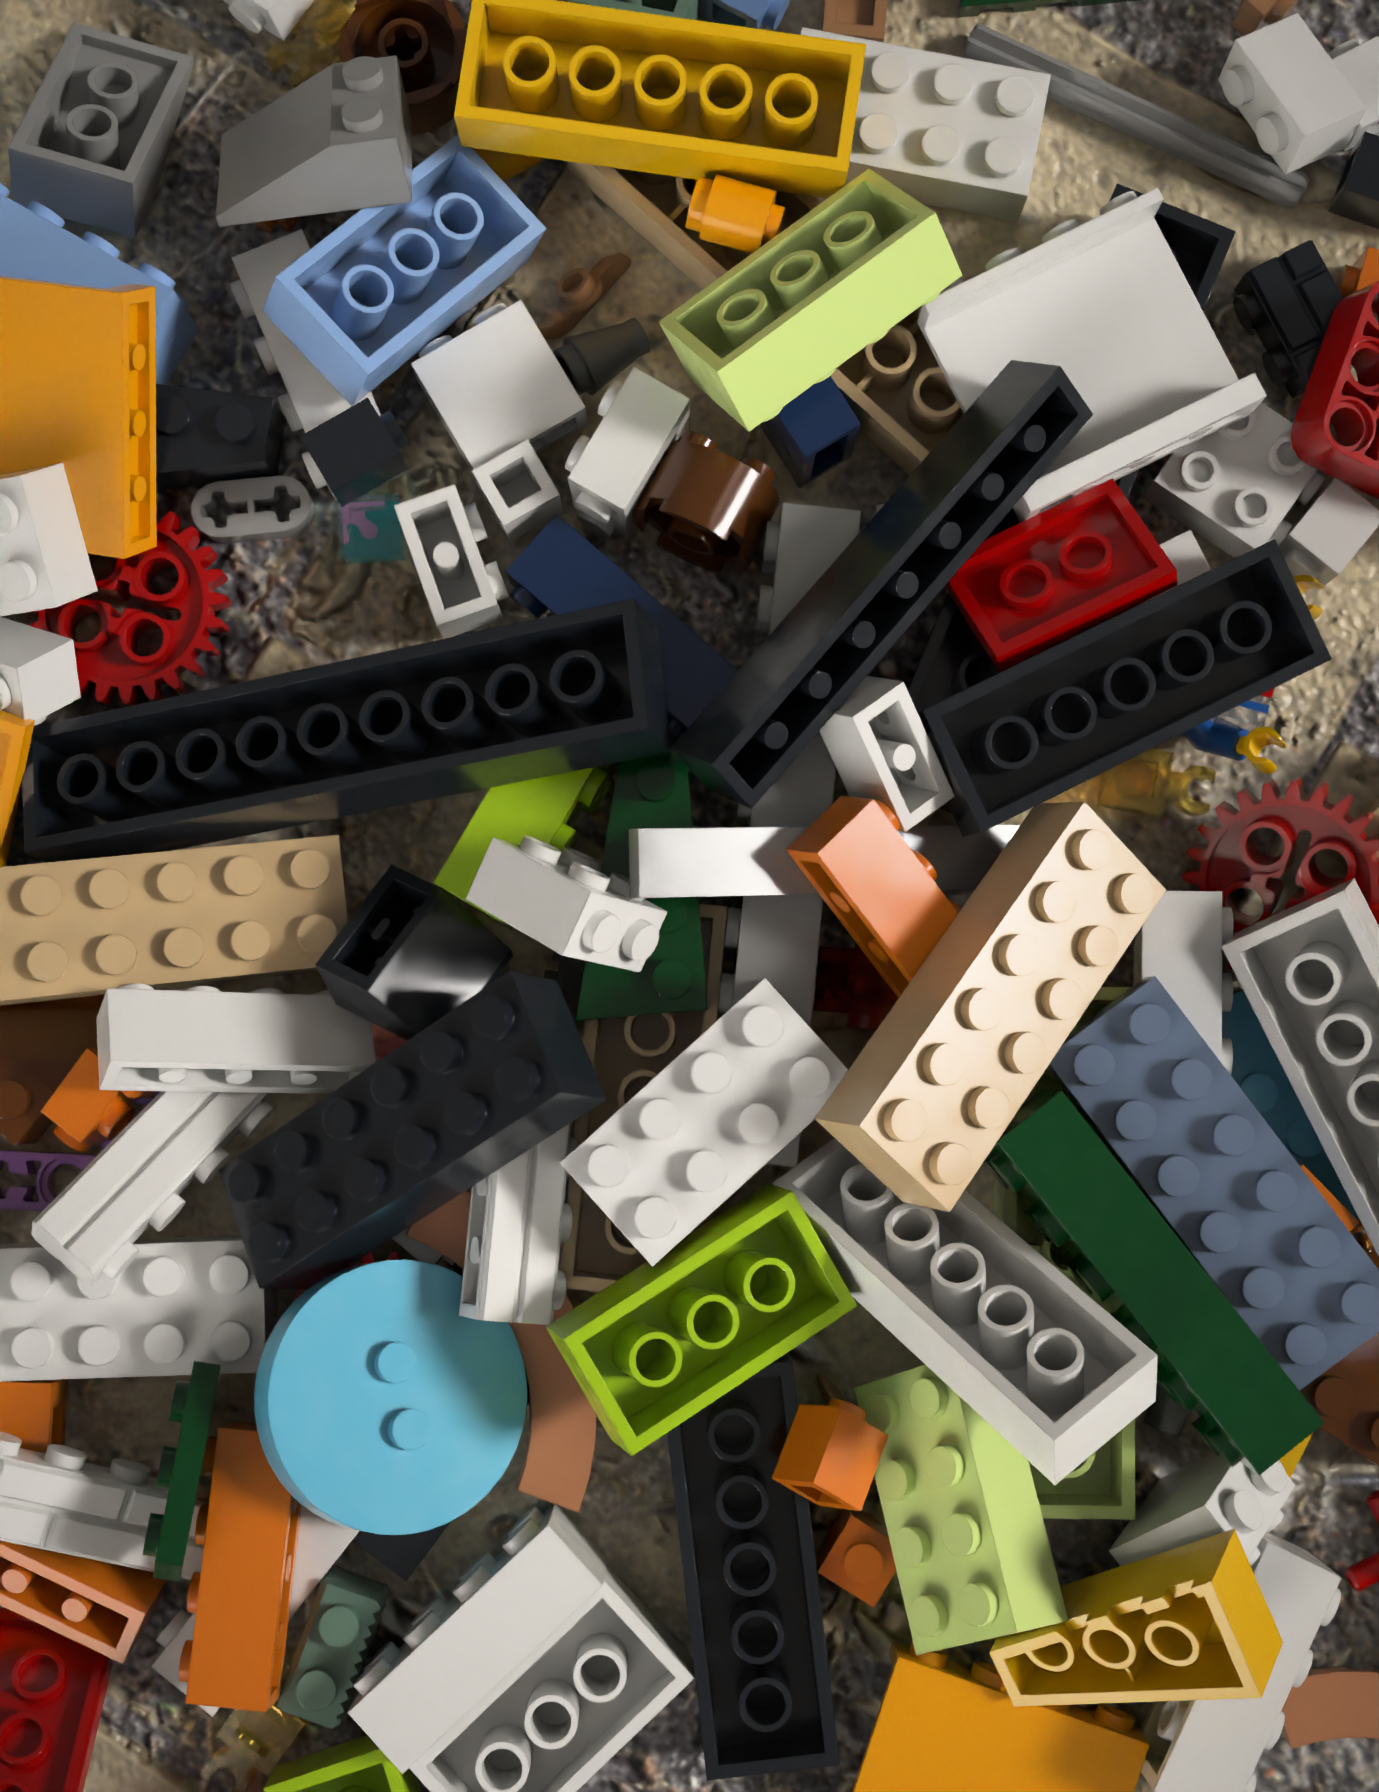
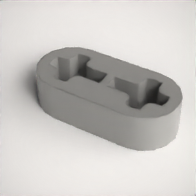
(252, 494)

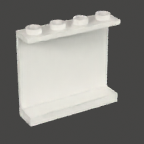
(1120, 326)

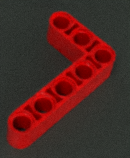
(1341, 400)

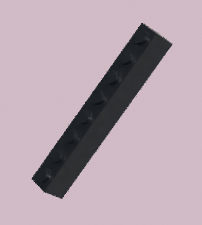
(882, 581)

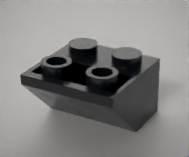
(410, 955)

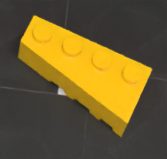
(1150, 1633)

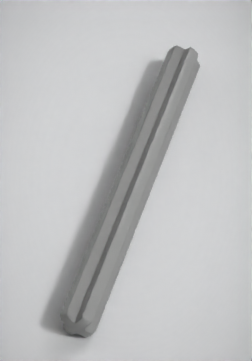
(1143, 119)

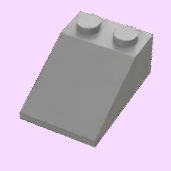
(100, 130)
(321, 147)

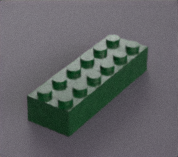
(1152, 1281)

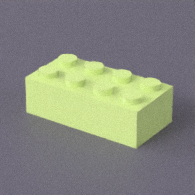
(811, 298)
(958, 1517)

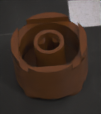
(415, 28)
(708, 504)

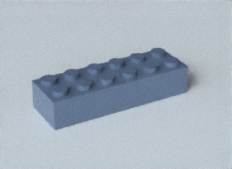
(1221, 1180)

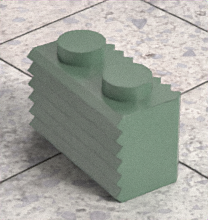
(333, 1647)

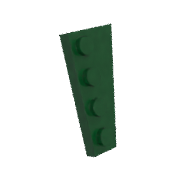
(672, 980)

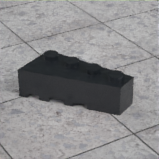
(214, 437)

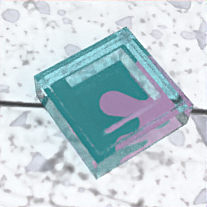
(370, 530)

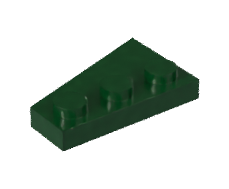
(181, 1471)

